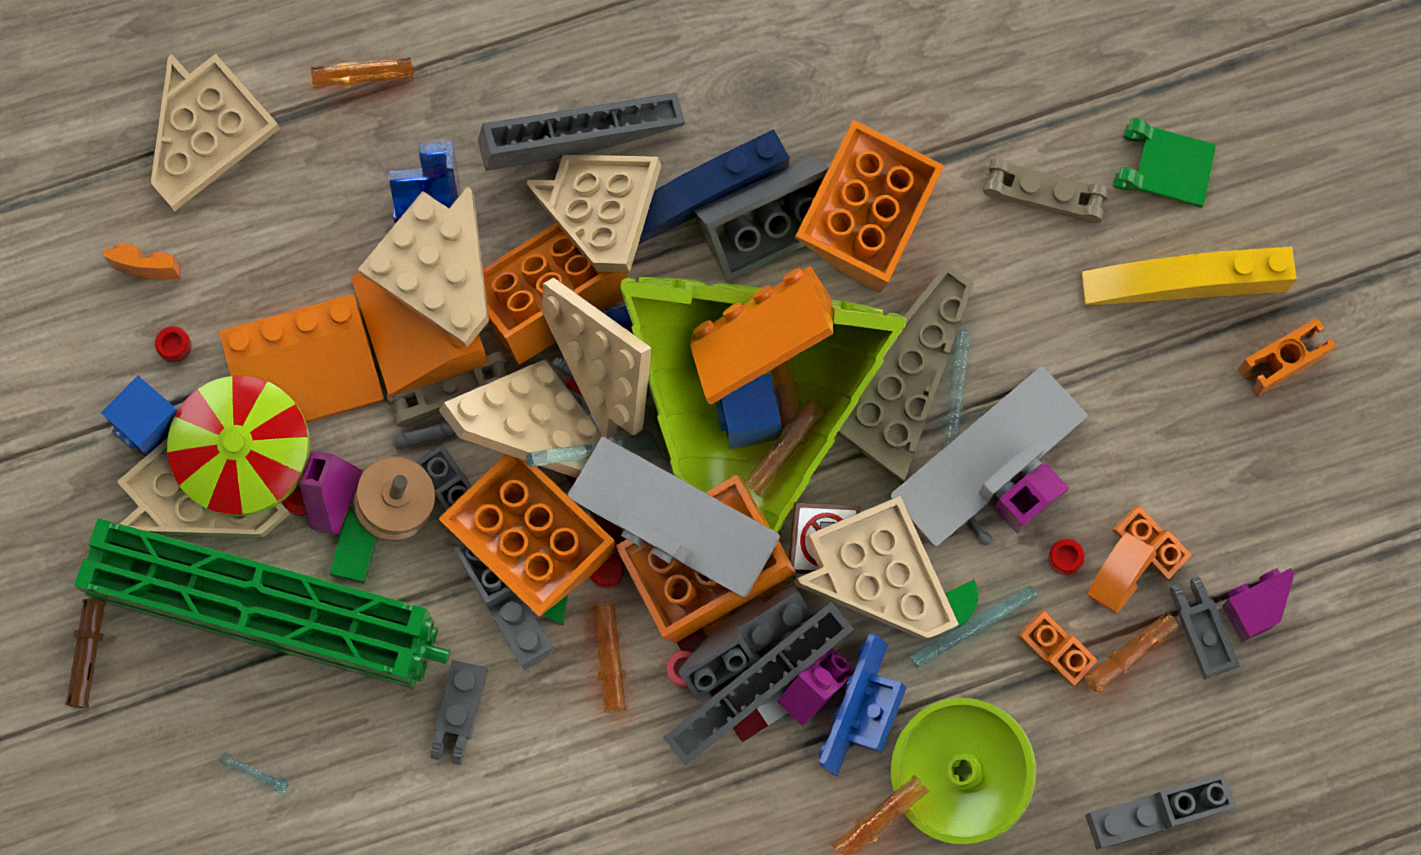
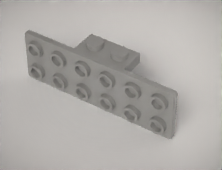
(989, 456)
(673, 517)

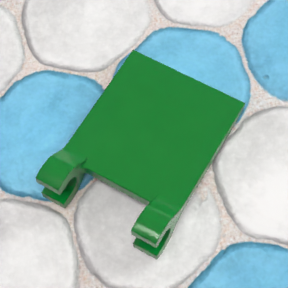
(1168, 164)

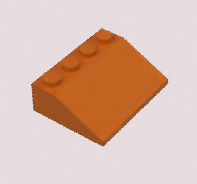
(868, 205)
(516, 289)
(761, 333)
(410, 347)
(311, 354)
(528, 533)
(686, 599)

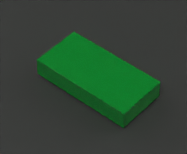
(353, 551)

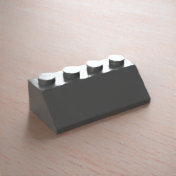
(761, 218)

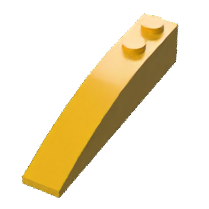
(1192, 277)

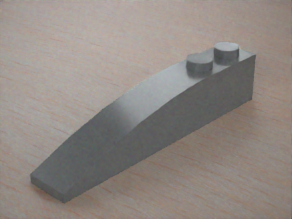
(576, 130)
(759, 683)

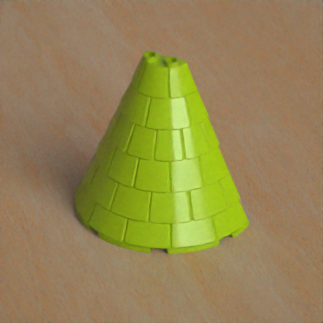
(827, 374)

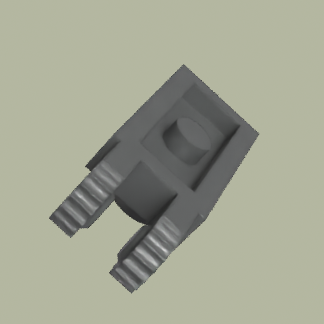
(1204, 630)
(459, 708)

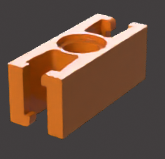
(1292, 344)

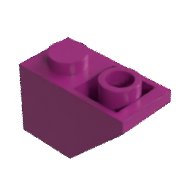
(328, 490)
(1030, 497)
(1259, 607)
(816, 686)

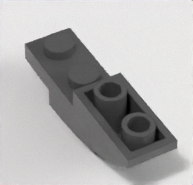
(508, 611)
(735, 641)
(1160, 811)

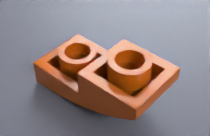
(131, 261)
(1169, 551)
(1120, 572)
(1056, 648)

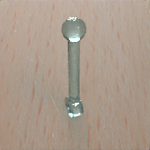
(280, 784)

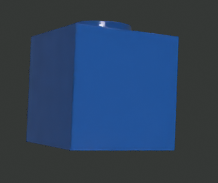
(750, 414)
(140, 416)

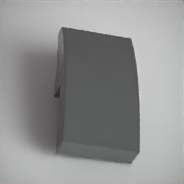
(445, 475)

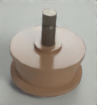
(394, 499)

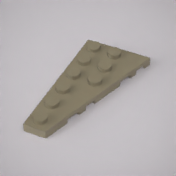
(899, 396)

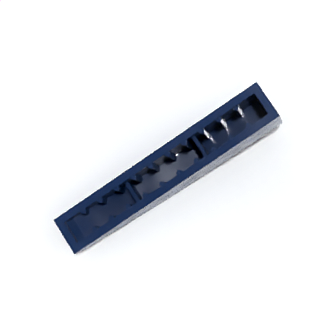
(718, 177)

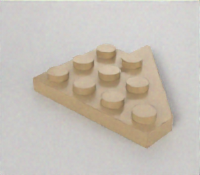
(204, 128)
(601, 204)
(435, 265)
(603, 358)
(523, 415)
(170, 511)
(880, 571)

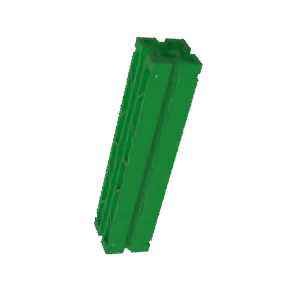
(259, 604)

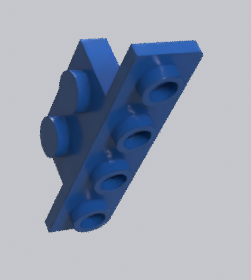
(865, 710)

